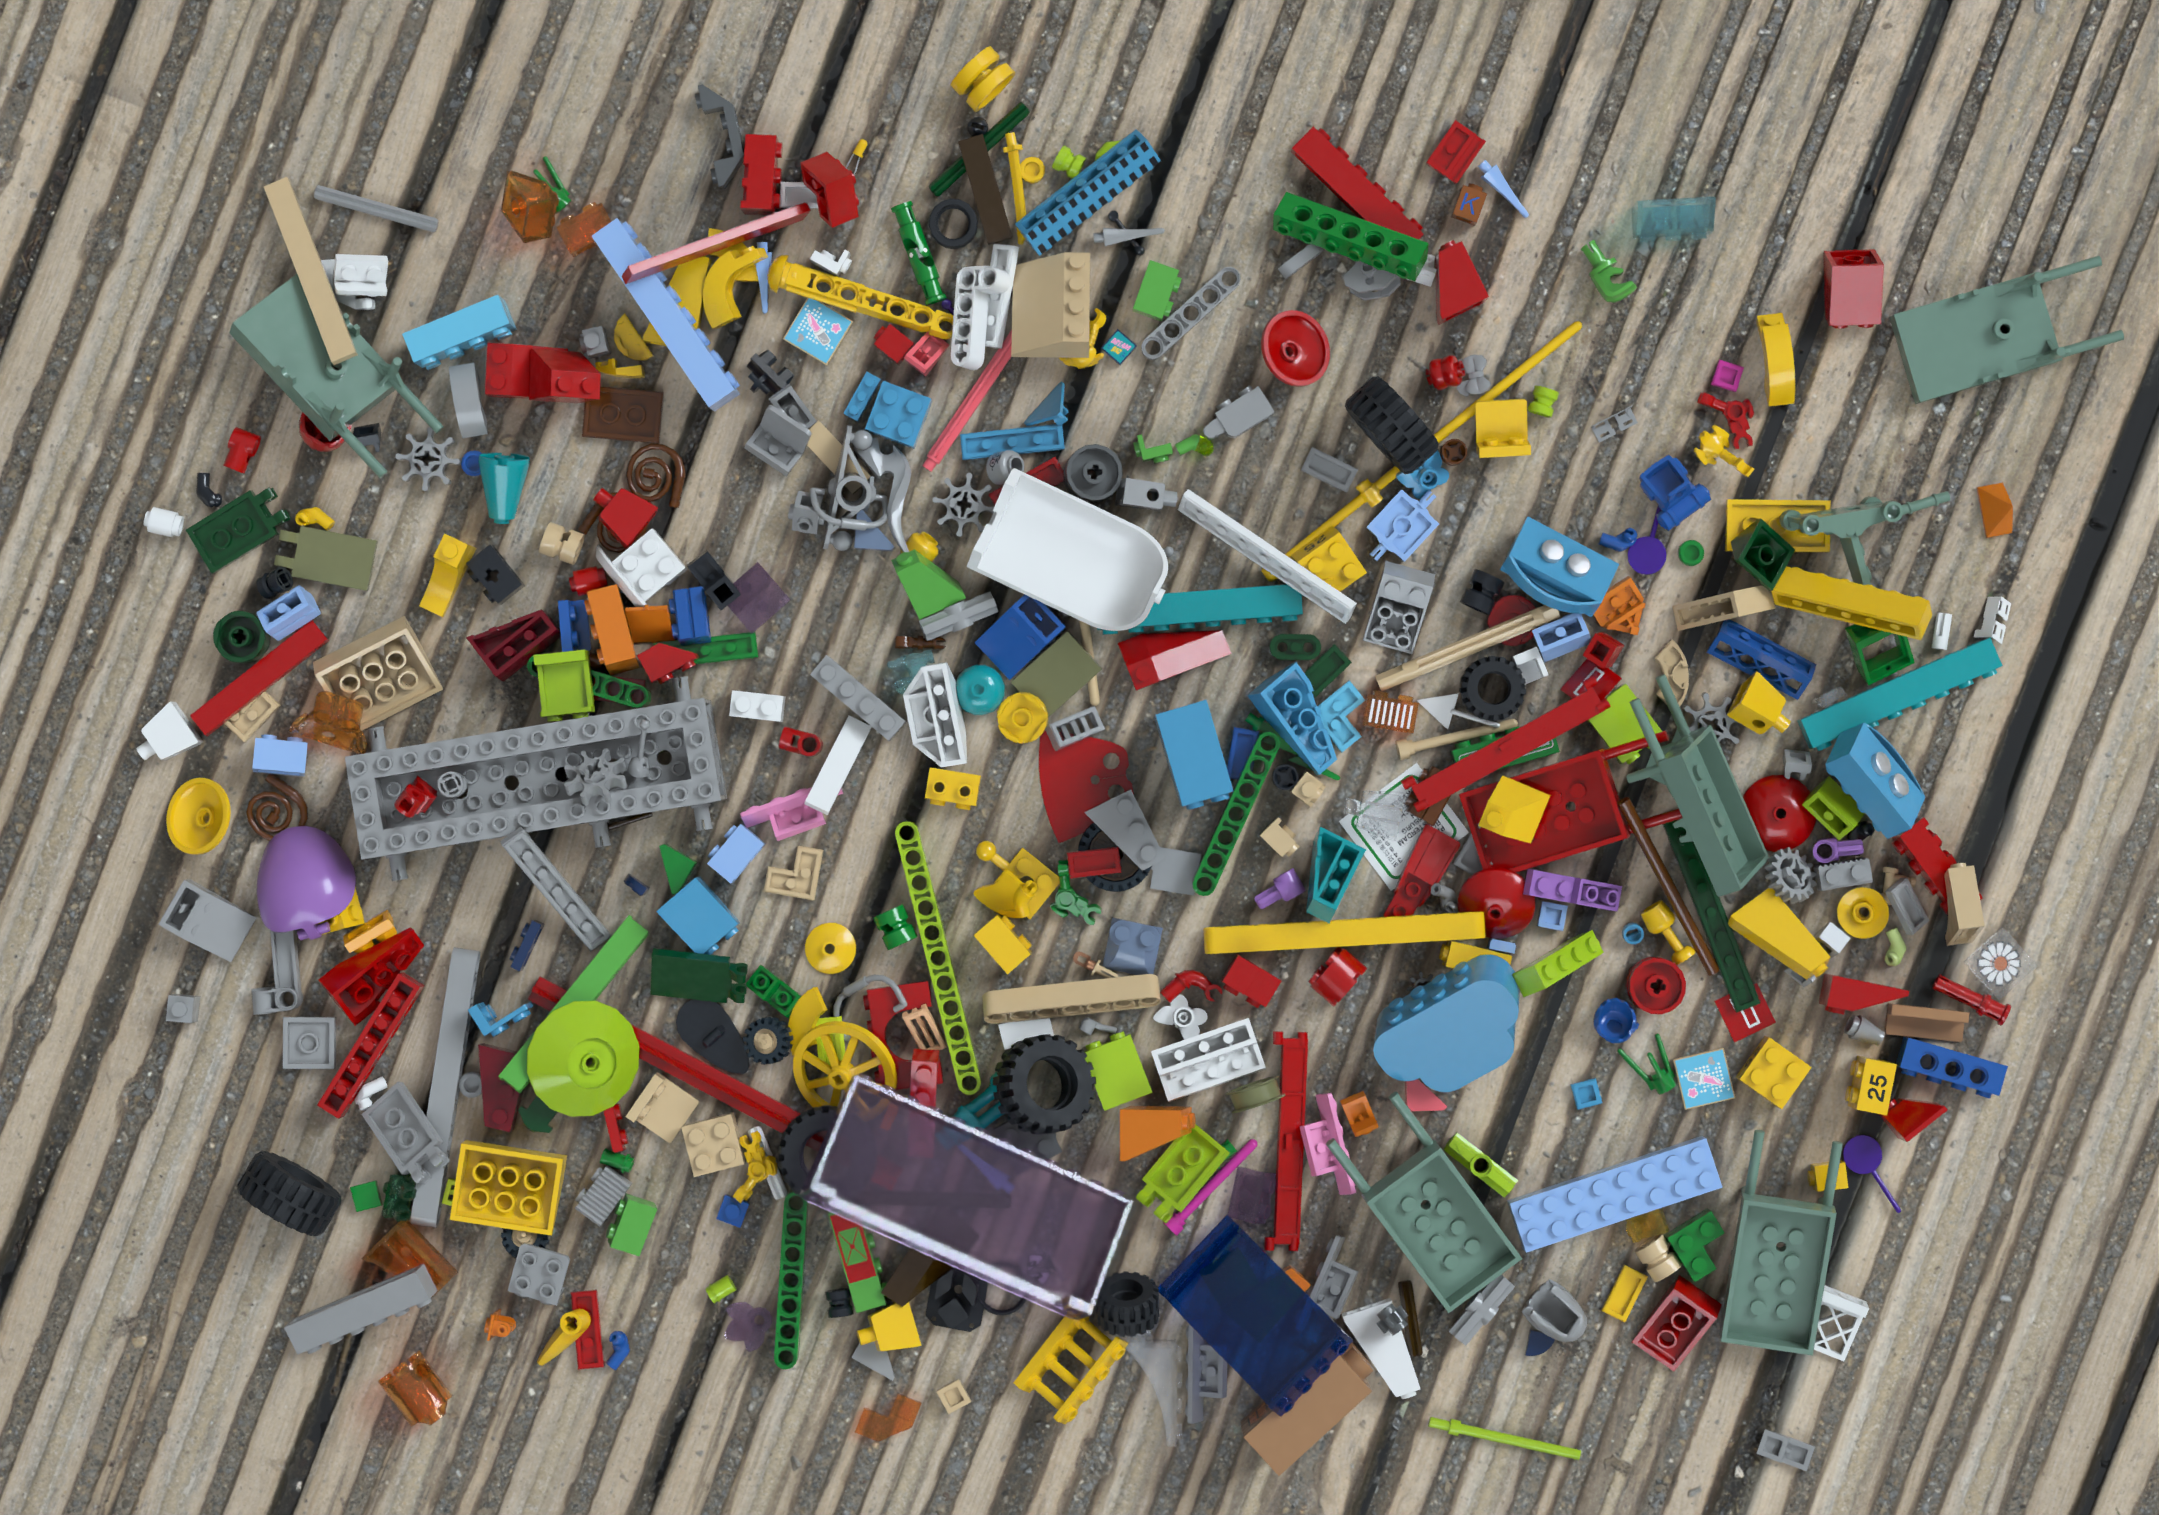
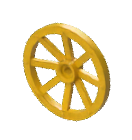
(843, 1068)

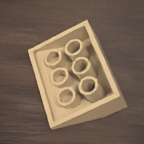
(1052, 307)
(380, 671)

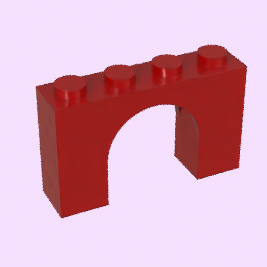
(881, 1003)

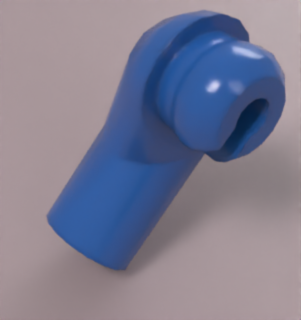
(1621, 541)
(621, 1349)

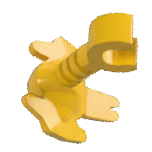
(1093, 358)
(1713, 446)

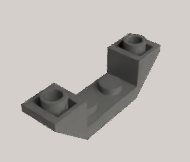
(725, 168)

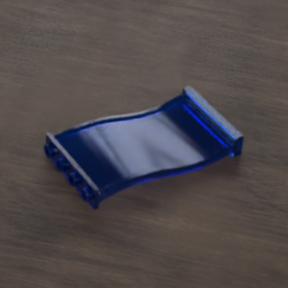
(1254, 1315)

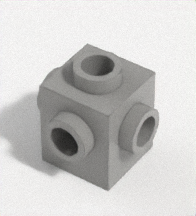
(804, 517)

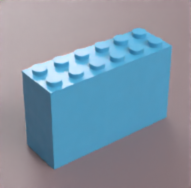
(1194, 754)

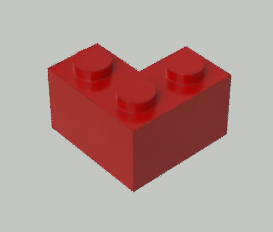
(832, 187)
(1250, 981)

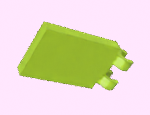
(1181, 1172)

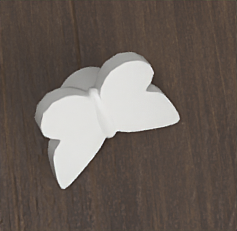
(1182, 1017)

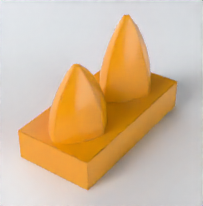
(361, 938)

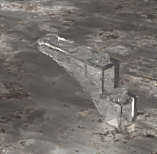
(1159, 1363)

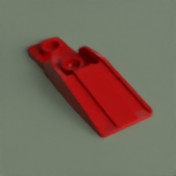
(1421, 871)

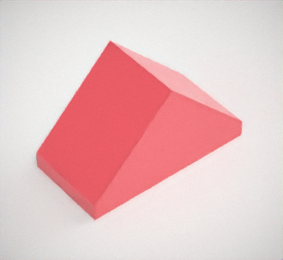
(926, 353)
(1420, 1098)

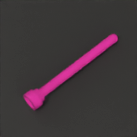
(1177, 1220)

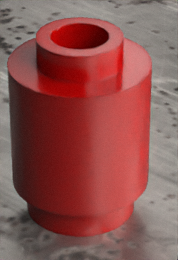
(588, 580)

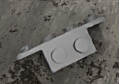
(1333, 1280)
(1205, 1375)

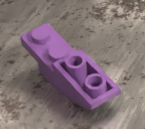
(1572, 890)

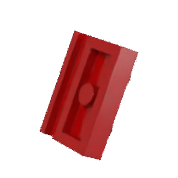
(1455, 152)

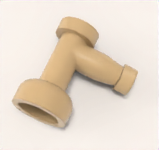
(1892, 877)

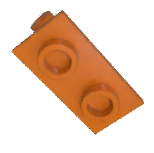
(499, 1325)

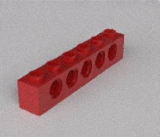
(370, 1045)

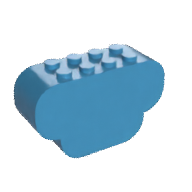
(1451, 1026)

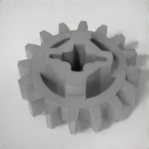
(1790, 875)

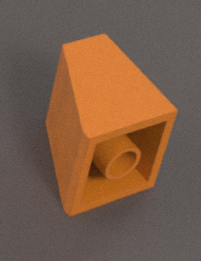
(1151, 1127)

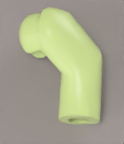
(1897, 948)

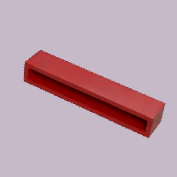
(1350, 183)

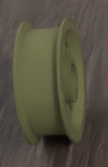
(1255, 1094)

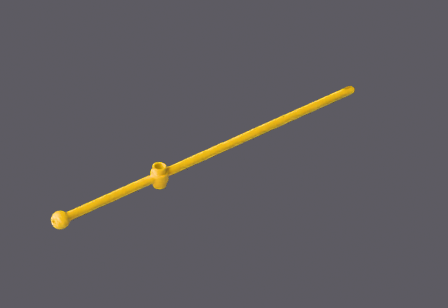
(1370, 491)

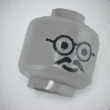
(1001, 464)

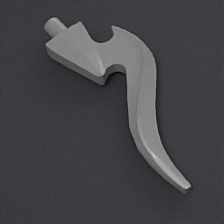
(899, 467)

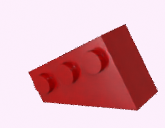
(761, 174)

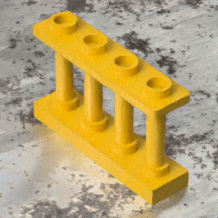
(1047, 1359)

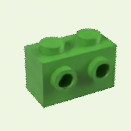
(1157, 290)
(631, 1224)

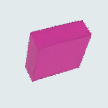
(1727, 375)

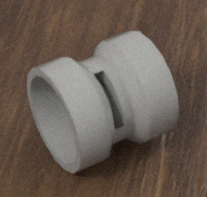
(457, 785)

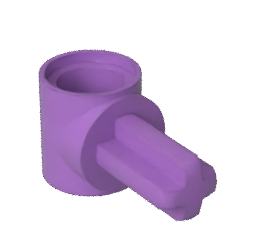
(1839, 849)
(1285, 886)

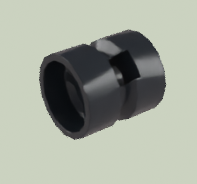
(1482, 592)

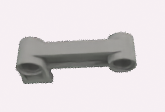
(286, 976)

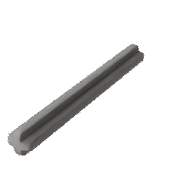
(376, 208)

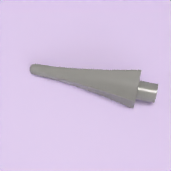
(1112, 236)

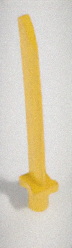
(1012, 150)

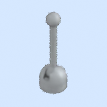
(639, 765)

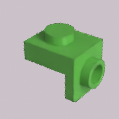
(1157, 454)

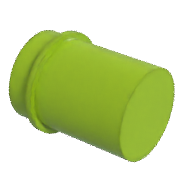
(720, 1289)

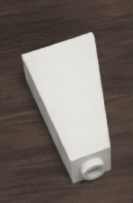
(1385, 1351)

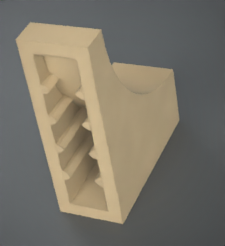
(1723, 607)
(1964, 905)

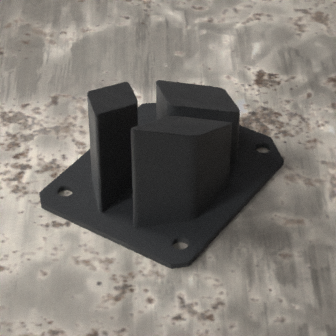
(956, 1309)

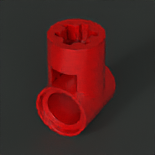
(242, 447)
(787, 739)

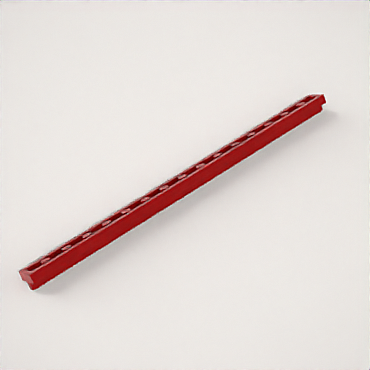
(695, 1072)

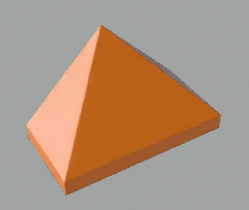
(1995, 509)

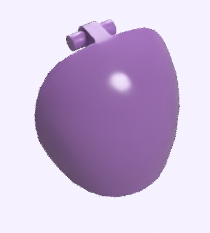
(303, 882)

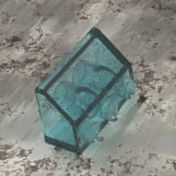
(1673, 218)

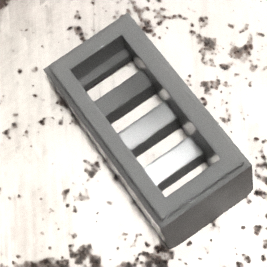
(1055, 738)

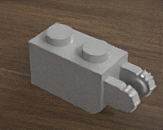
(1240, 415)

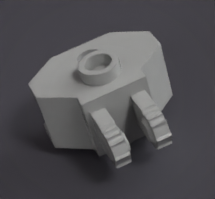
(1365, 278)

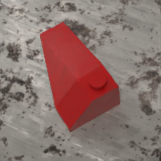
(1164, 655)
(366, 976)

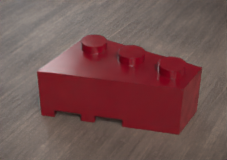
(512, 645)
(499, 1098)

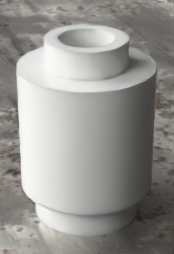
(164, 522)

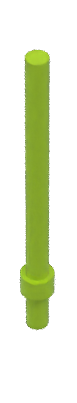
(1455, 1428)

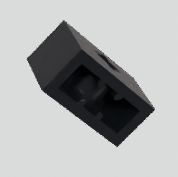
(508, 581)

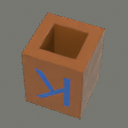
(1469, 204)

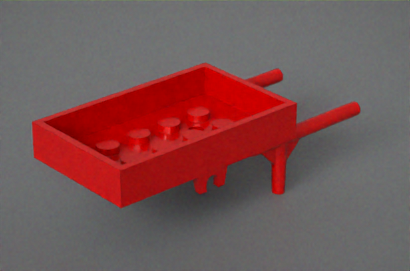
(1562, 831)

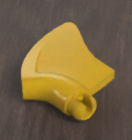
(1008, 895)

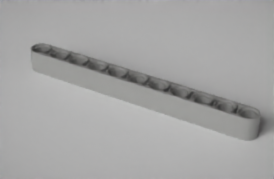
(446, 1078)

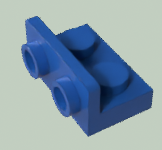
(574, 625)

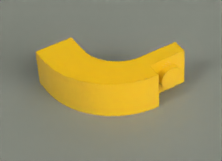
(719, 283)
(1778, 359)

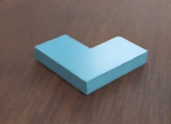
(1334, 715)

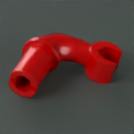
(1186, 979)

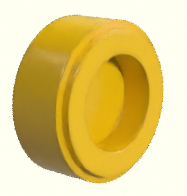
(1032, 170)

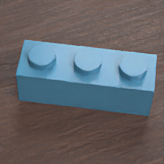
(862, 396)

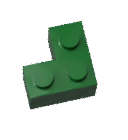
(1688, 1243)

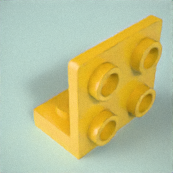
(1501, 428)

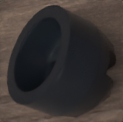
(975, 131)

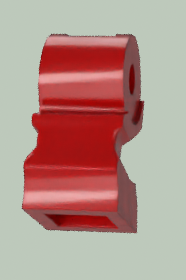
(415, 798)

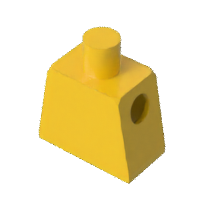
(1759, 706)
(891, 1329)

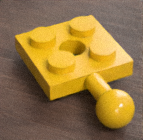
(1023, 865)

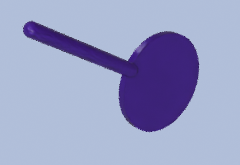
(1648, 553)
(1864, 1156)

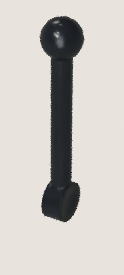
(1113, 216)

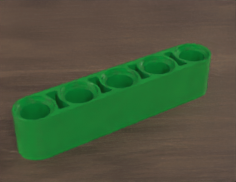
(601, 687)

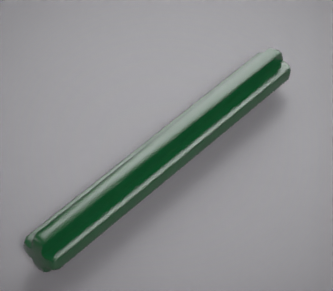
(991, 138)

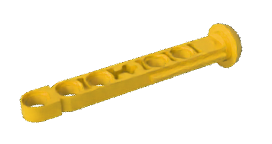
(797, 278)

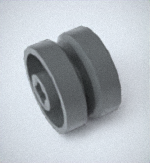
(1103, 463)

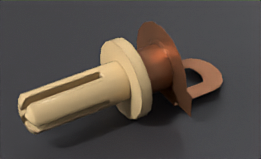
(1093, 966)

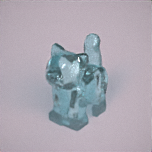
(913, 663)

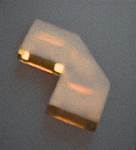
(879, 1426)

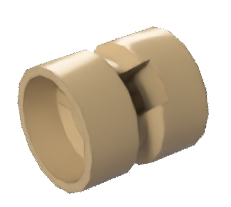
(561, 543)
(1659, 1260)

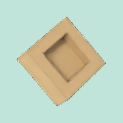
(953, 1396)

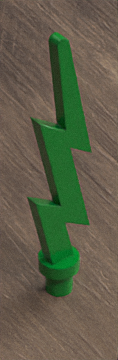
(1259, 724)

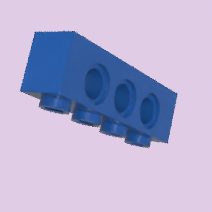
(1991, 1073)

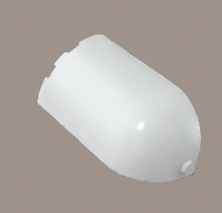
(1070, 555)

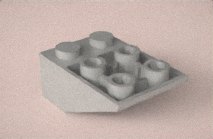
(1399, 607)
(207, 920)

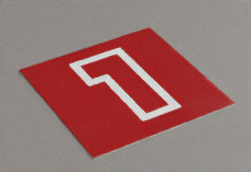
(1605, 677)
(1746, 1021)

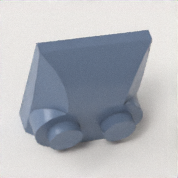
(1132, 947)

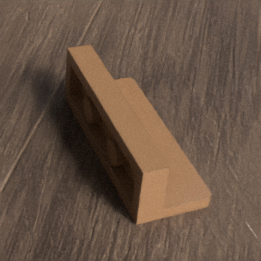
(1925, 1022)

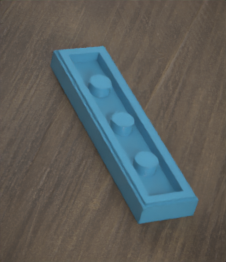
(1020, 440)

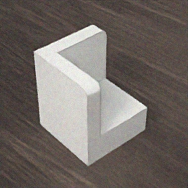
(1530, 665)

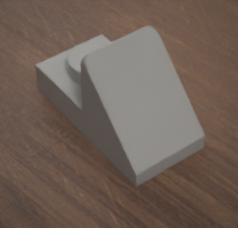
(791, 403)

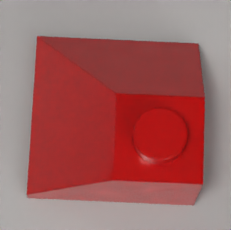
(1910, 1116)

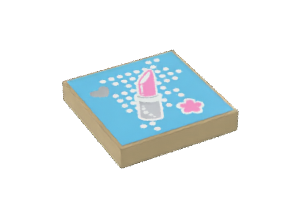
(818, 330)
(1703, 1078)

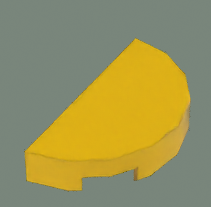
(629, 341)

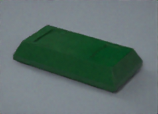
(1326, 669)

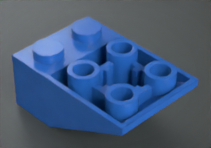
(1020, 635)

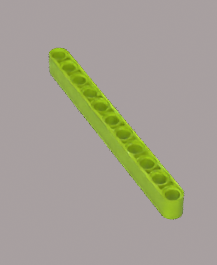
(935, 970)

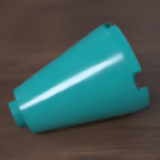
(503, 483)

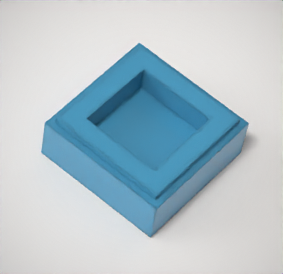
(1586, 1093)

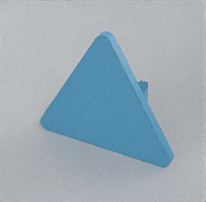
(1050, 408)

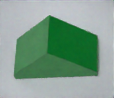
(677, 867)

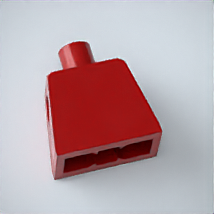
(624, 514)

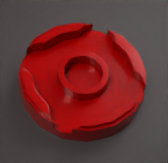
(1509, 608)

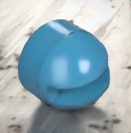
(1633, 937)

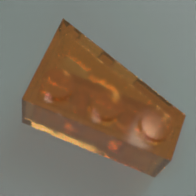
(407, 1248)

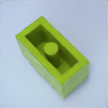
(1833, 808)

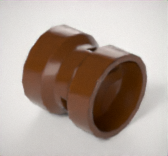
(1453, 452)

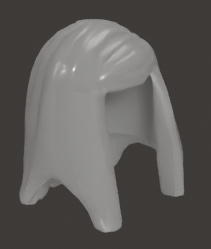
(1555, 1313)

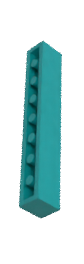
(1222, 605)
(1901, 692)

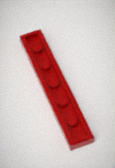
(259, 678)

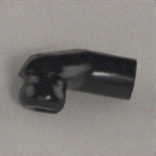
(204, 492)
(1861, 831)

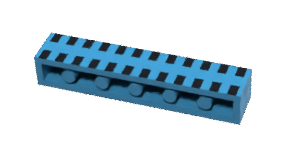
(1088, 192)

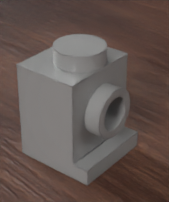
(594, 342)

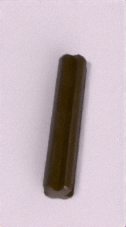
(1412, 1329)

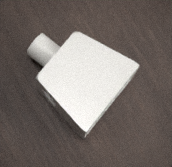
(168, 734)

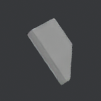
(876, 1360)

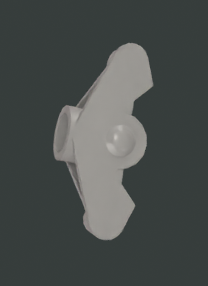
(861, 440)

